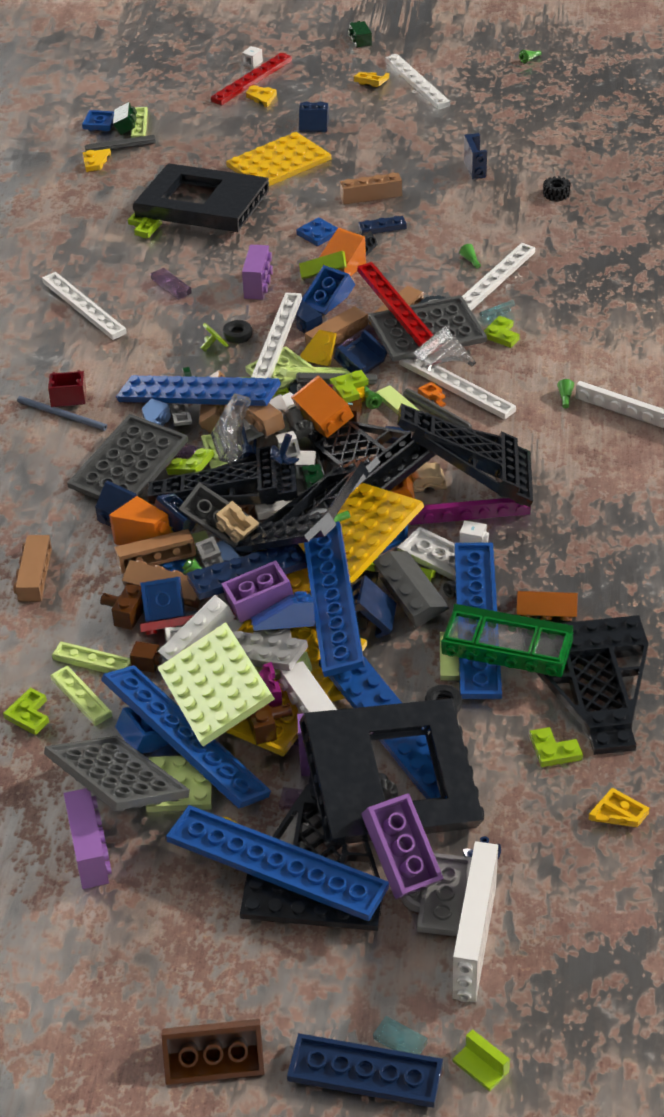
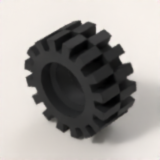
(556, 188)

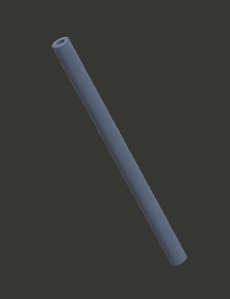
(99, 425)

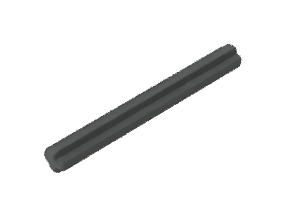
(123, 143)
(307, 377)
(434, 408)

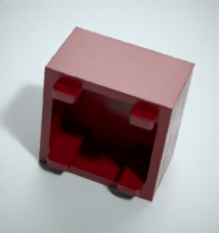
(67, 388)

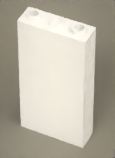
(474, 922)

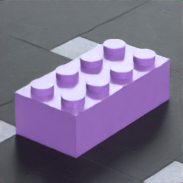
(88, 838)
(402, 846)

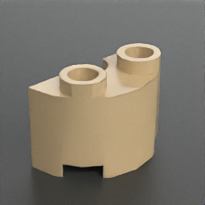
(429, 476)
(235, 522)

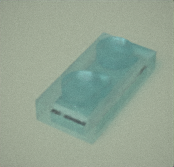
(503, 308)
(399, 1037)

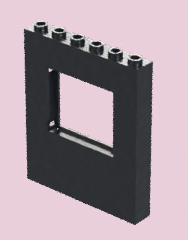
(225, 209)
(348, 776)

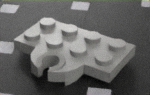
(272, 646)
(442, 903)

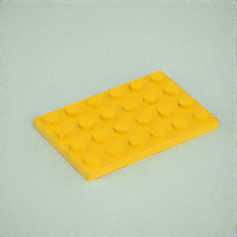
(280, 158)

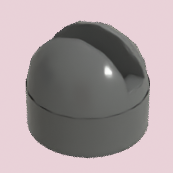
(447, 588)

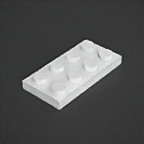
(431, 551)

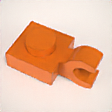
(432, 392)

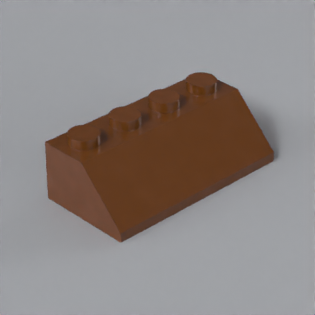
(212, 1051)

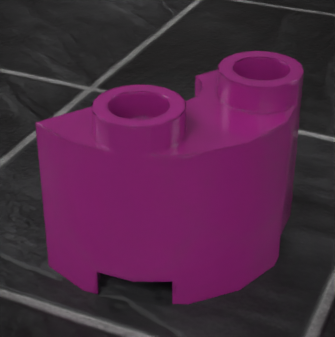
(268, 676)

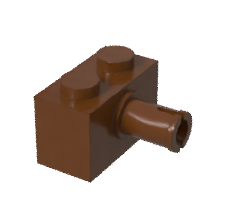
(125, 607)
(263, 722)

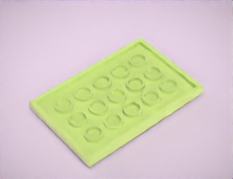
(215, 684)

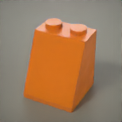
(352, 245)
(322, 406)
(138, 521)

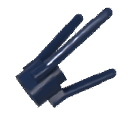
(248, 449)

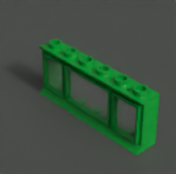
(507, 640)

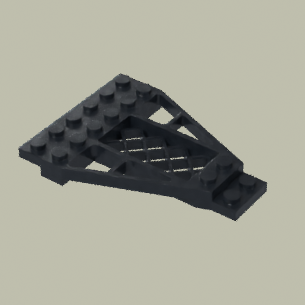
(474, 452)
(395, 463)
(231, 480)
(313, 510)
(603, 642)
(276, 904)

